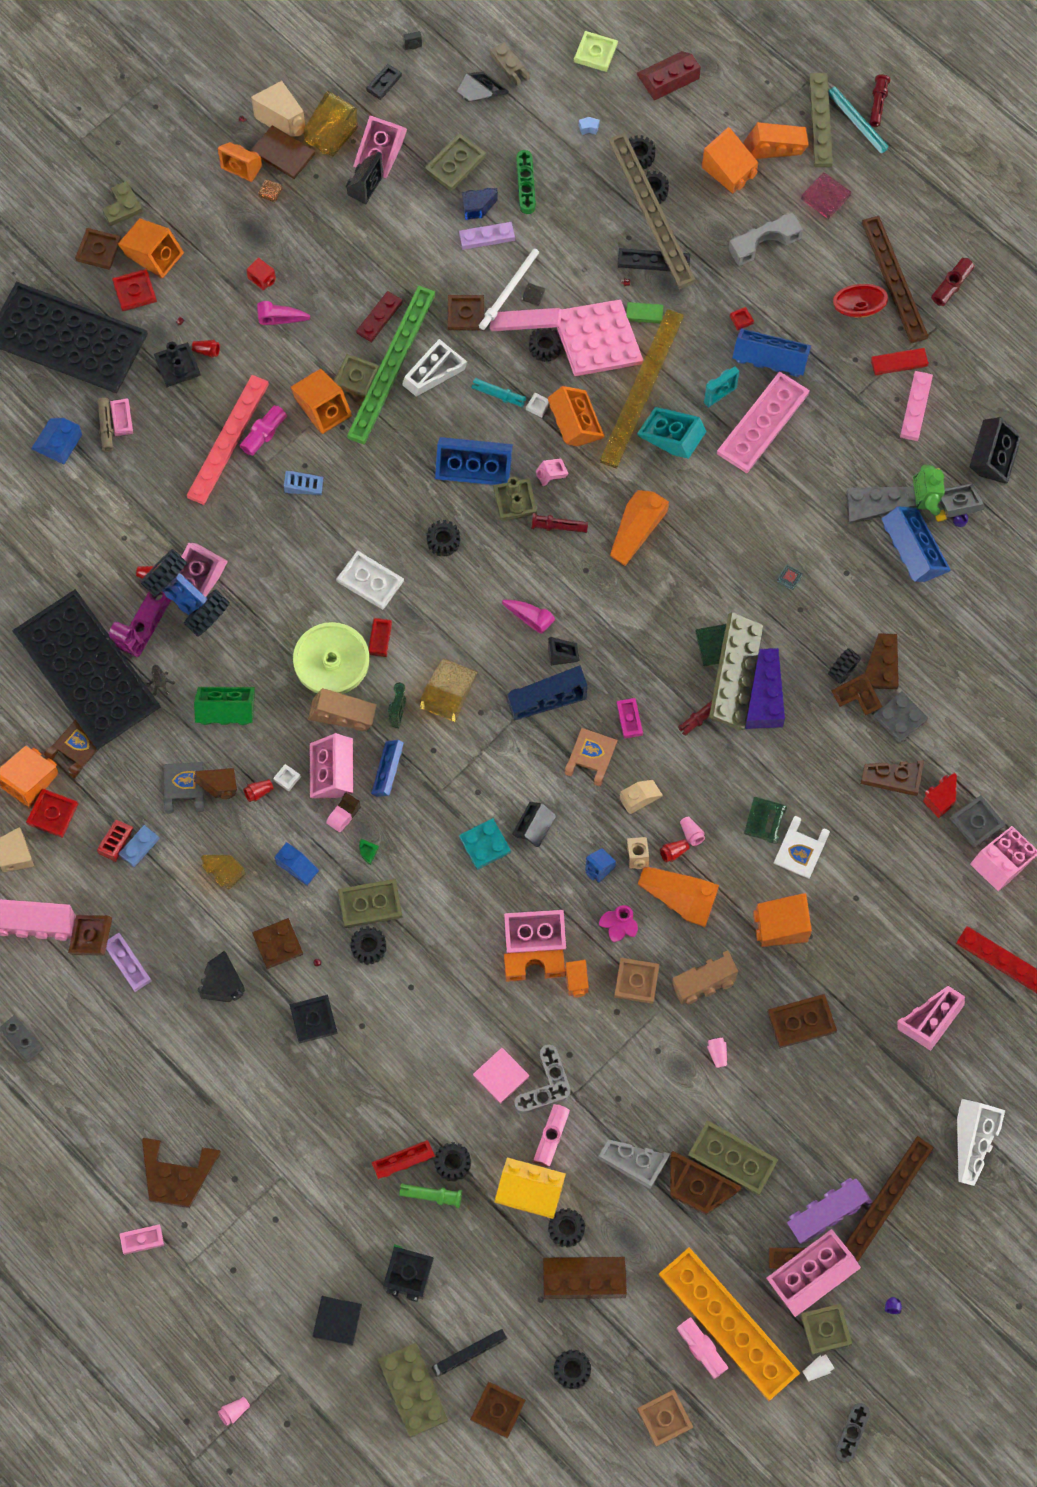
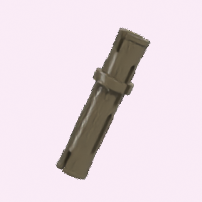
(105, 425)

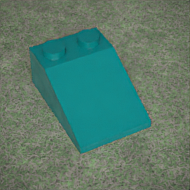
(673, 431)

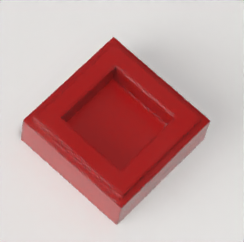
(741, 318)

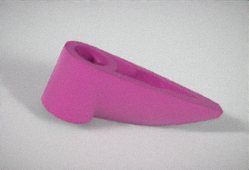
(274, 314)
(531, 615)

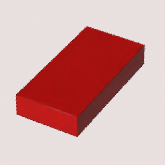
(380, 637)

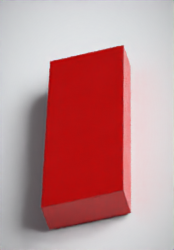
(899, 361)

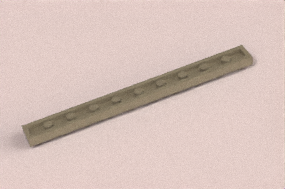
(652, 211)

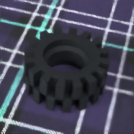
(648, 147)
(659, 180)
(545, 334)
(443, 528)
(844, 665)
(368, 933)
(452, 1149)
(566, 1240)
(572, 1382)

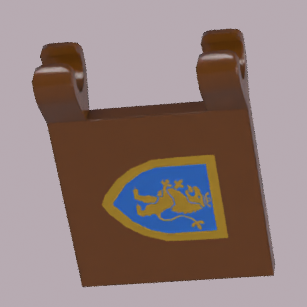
(75, 746)

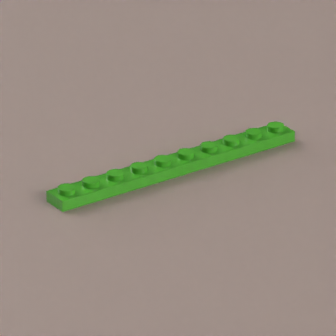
(391, 365)

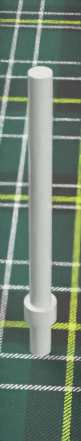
(491, 313)

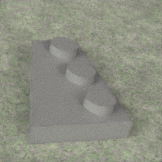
(637, 1163)

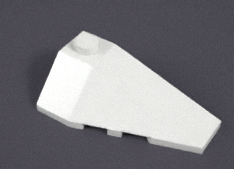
(976, 1129)

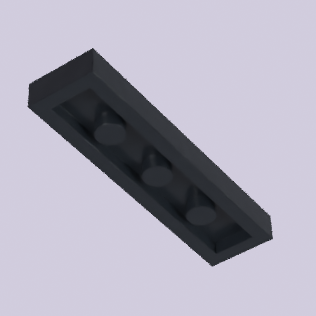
(644, 259)

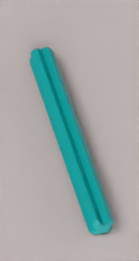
(858, 120)

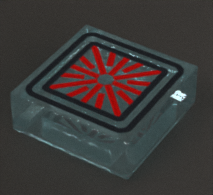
(790, 577)

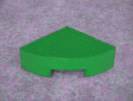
(368, 850)

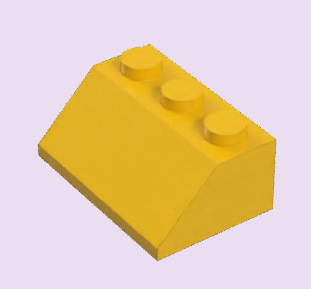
(530, 1188)

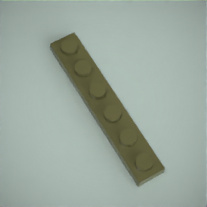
(820, 120)

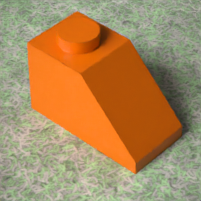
(576, 978)

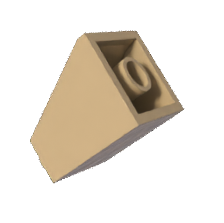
(279, 108)

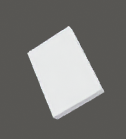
(370, 580)

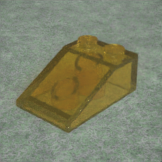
(447, 689)

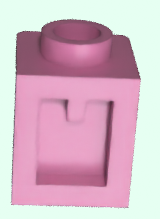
(551, 470)

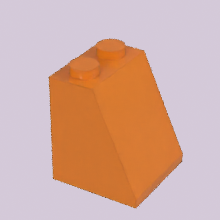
(729, 161)
(151, 247)
(321, 400)
(26, 775)
(783, 921)

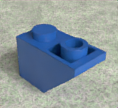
(599, 865)

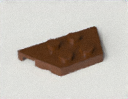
(698, 1185)

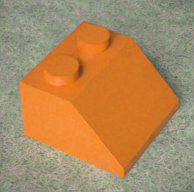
(239, 161)

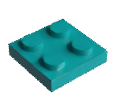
(722, 386)
(485, 843)

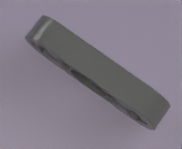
(841, 1445)

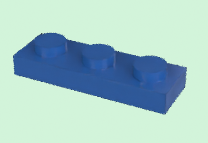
(387, 768)

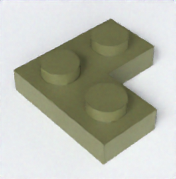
(125, 207)

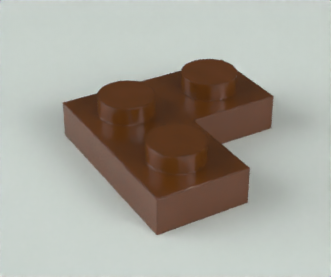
(859, 689)

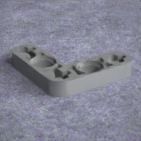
(554, 1084)

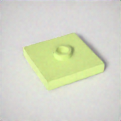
(595, 51)

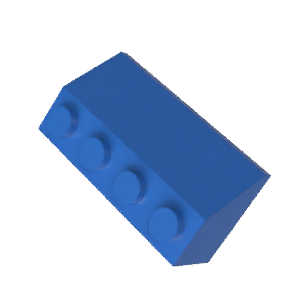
(771, 352)
(473, 461)
(915, 544)

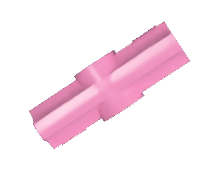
(554, 1124)
(702, 1348)

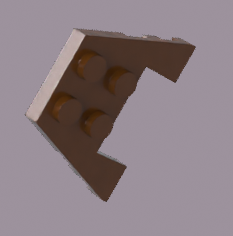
(172, 1182)

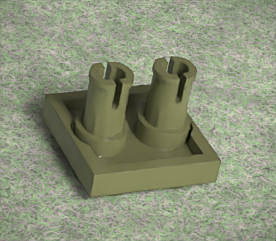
(514, 499)

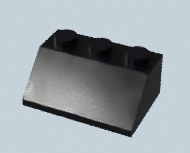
(995, 450)

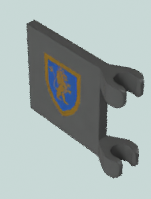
(180, 785)

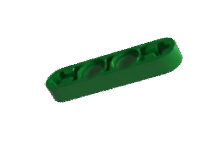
(526, 182)

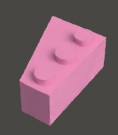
(932, 1018)

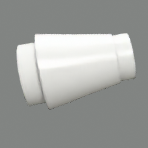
(819, 1367)

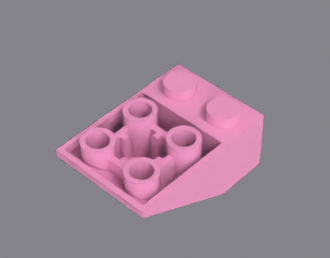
(1004, 858)

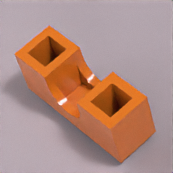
(550, 961)

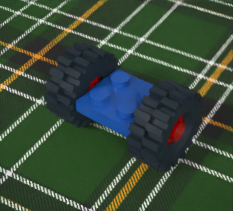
(167, 578)

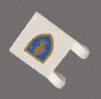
(799, 851)

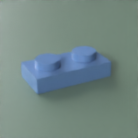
(139, 846)

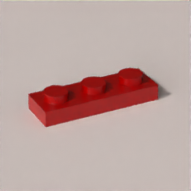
(403, 1159)

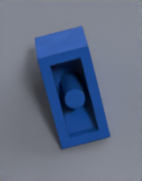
(296, 863)

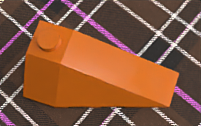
(638, 521)

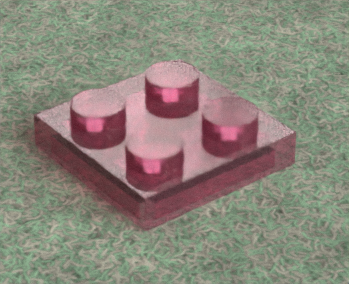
(826, 195)

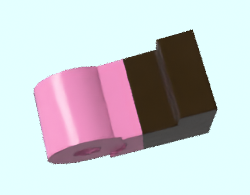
(343, 812)

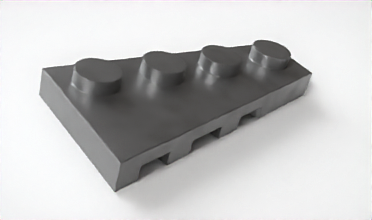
(877, 501)

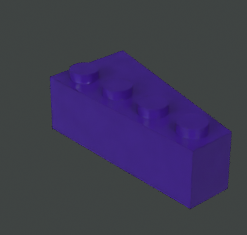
(766, 699)

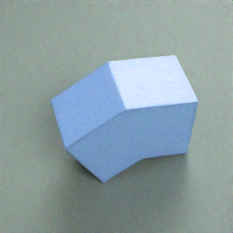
(588, 125)

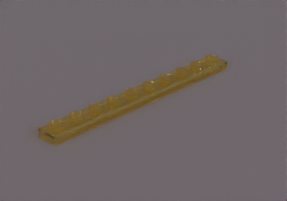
(641, 389)

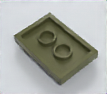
(455, 162)
(370, 903)

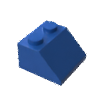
(58, 439)

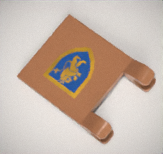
(592, 752)

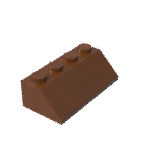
(584, 1278)

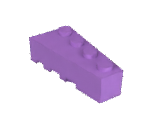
(829, 1210)

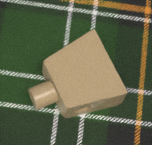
(14, 852)

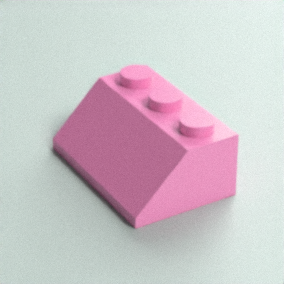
(331, 767)
(535, 931)

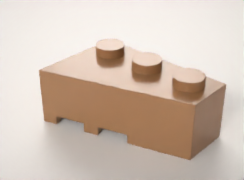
(341, 710)
(705, 979)

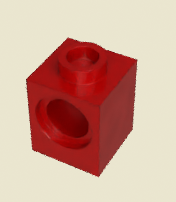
(261, 274)

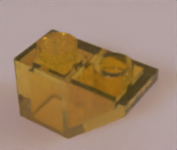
(224, 868)

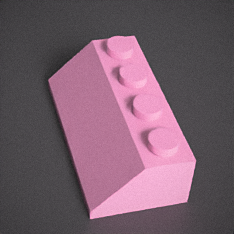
(36, 919)
(813, 1273)

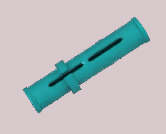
(498, 392)

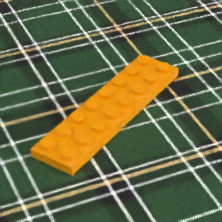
(729, 1324)

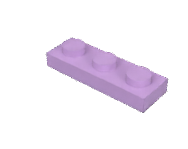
(486, 235)
(127, 962)

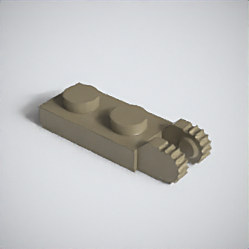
(509, 63)

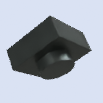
(412, 40)

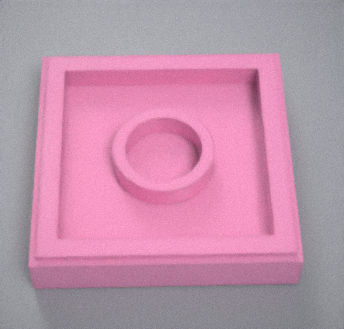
(501, 1075)

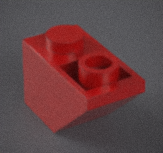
(942, 798)

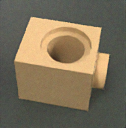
(637, 846)

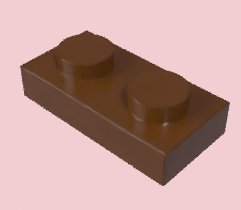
(780, 1255)

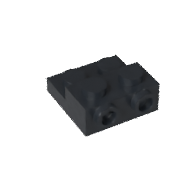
(408, 1274)

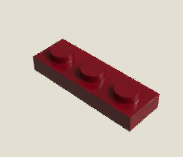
(379, 316)

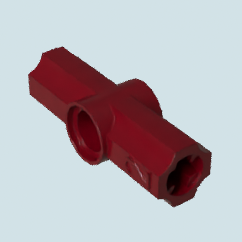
(958, 275)

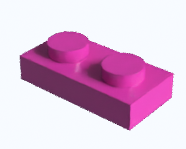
(629, 718)

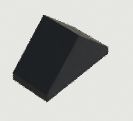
(562, 651)

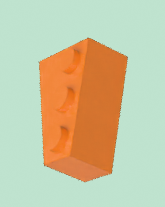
(776, 140)

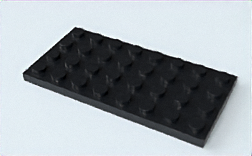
(68, 337)
(86, 669)

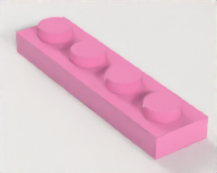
(916, 406)

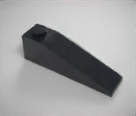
(221, 980)

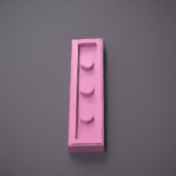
(526, 319)

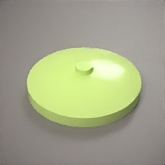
(331, 658)

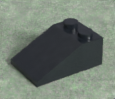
(366, 178)

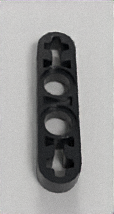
(469, 1353)

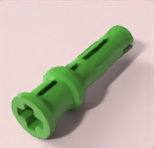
(441, 1196)

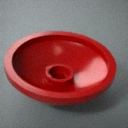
(860, 300)

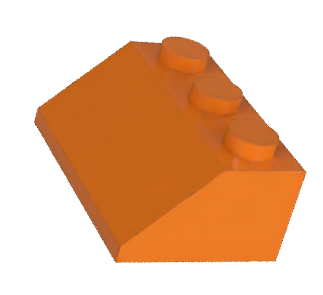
(575, 416)

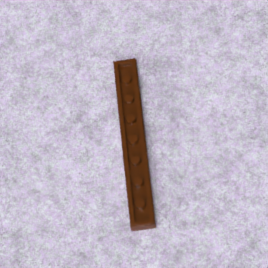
(895, 279)
(888, 1197)

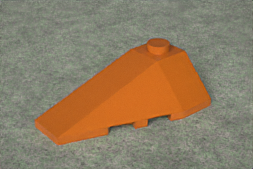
(682, 893)

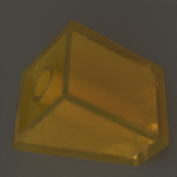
(331, 124)

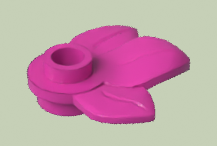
(619, 926)

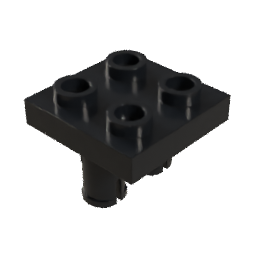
(177, 363)

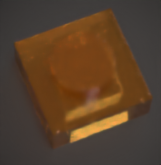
(270, 190)

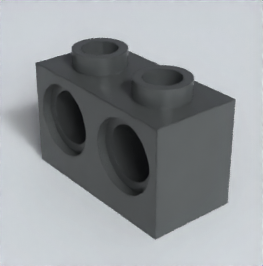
(21, 1038)

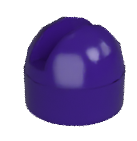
(958, 521)
(893, 1306)

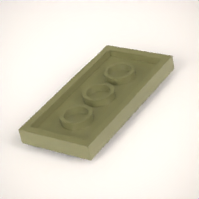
(732, 1158)
(412, 1390)

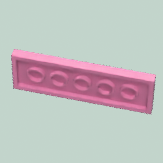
(763, 422)

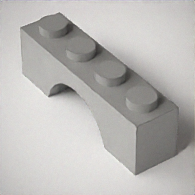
(784, 229)

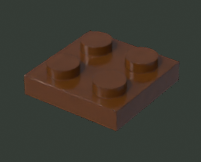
(98, 248)
(465, 312)
(90, 935)
(277, 943)
(497, 1410)

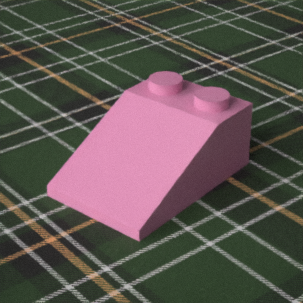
(383, 138)
(202, 567)

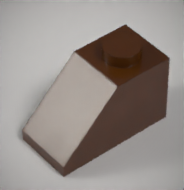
(217, 782)

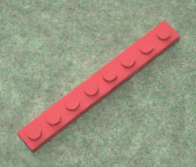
(227, 440)

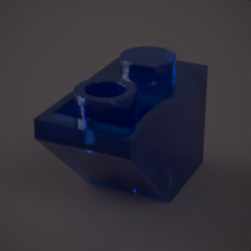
(478, 202)

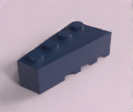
(548, 694)

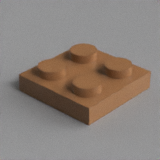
(636, 980)
(664, 1418)

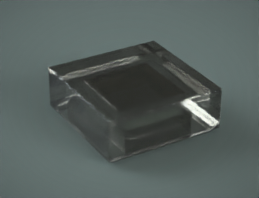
(533, 294)

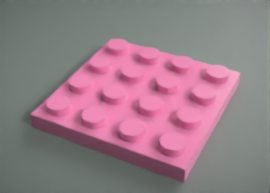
(598, 338)

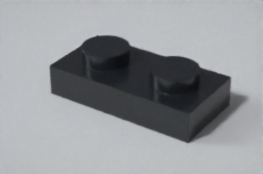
(384, 81)

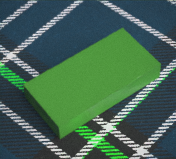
(644, 312)

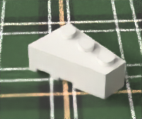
(434, 368)

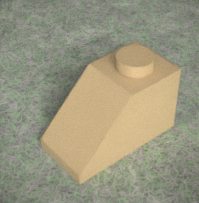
(639, 795)

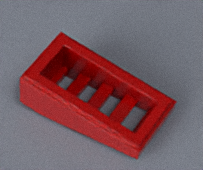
(113, 855)

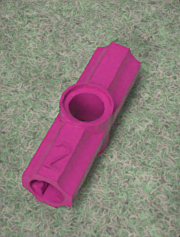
(263, 430)

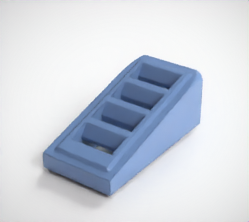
(296, 476)

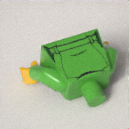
(929, 490)

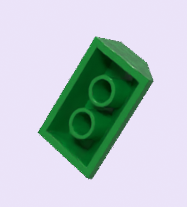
(224, 705)

